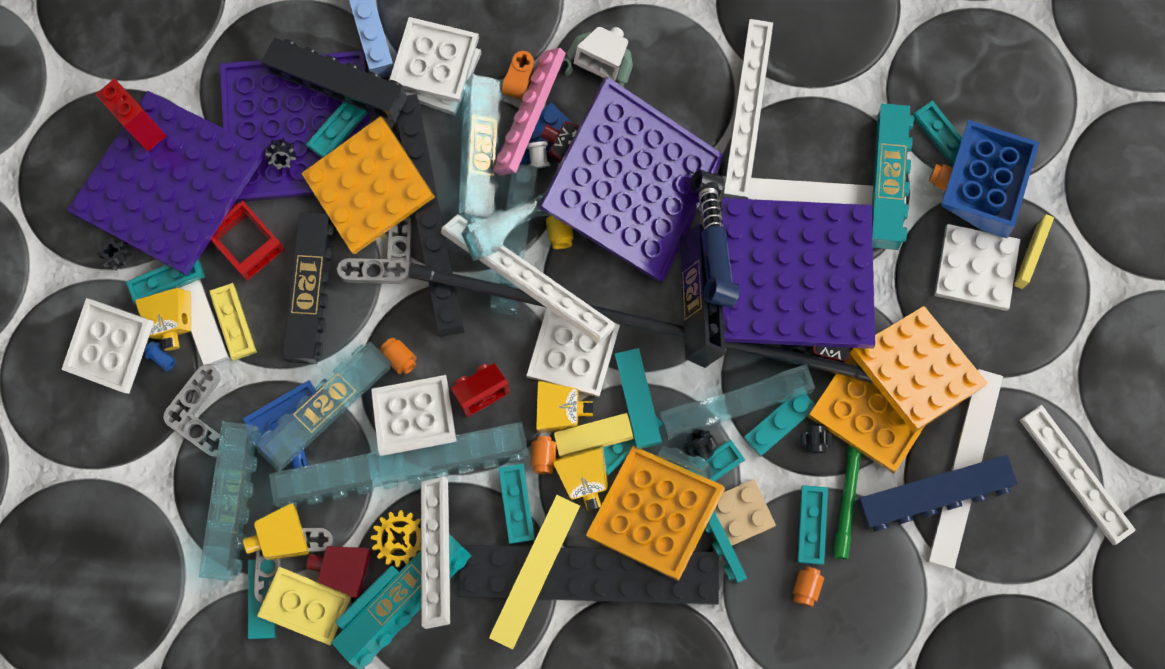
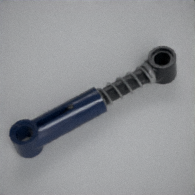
(719, 286)

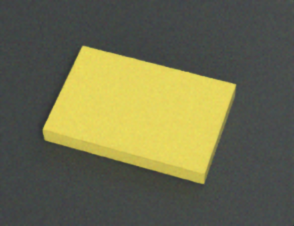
(303, 605)

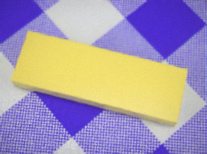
(1033, 251)
(232, 321)
(594, 435)

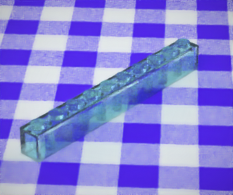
(372, 470)

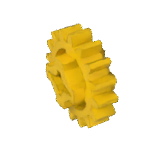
(389, 548)

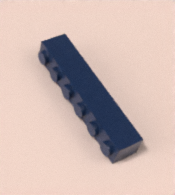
(936, 492)

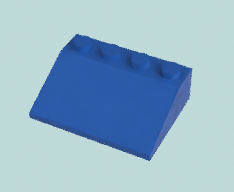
(990, 178)

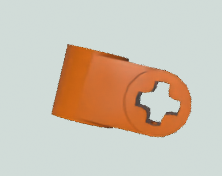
(518, 79)

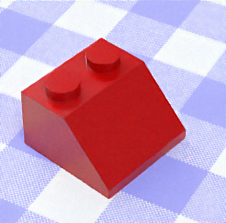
(480, 389)

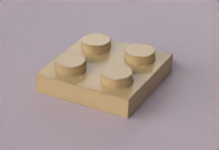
(743, 512)

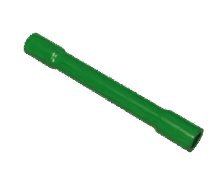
(843, 536)

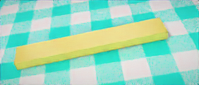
(534, 572)

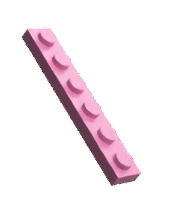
(529, 111)

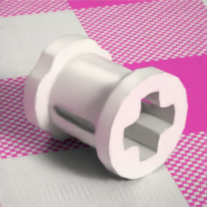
(538, 154)

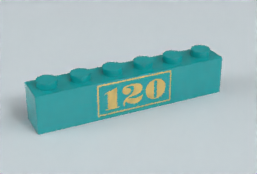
(890, 176)
(390, 610)

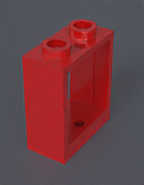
(131, 114)
(261, 256)

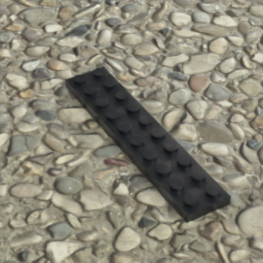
(590, 576)

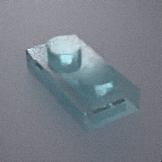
(695, 464)

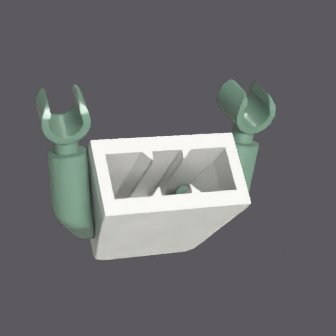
(601, 53)

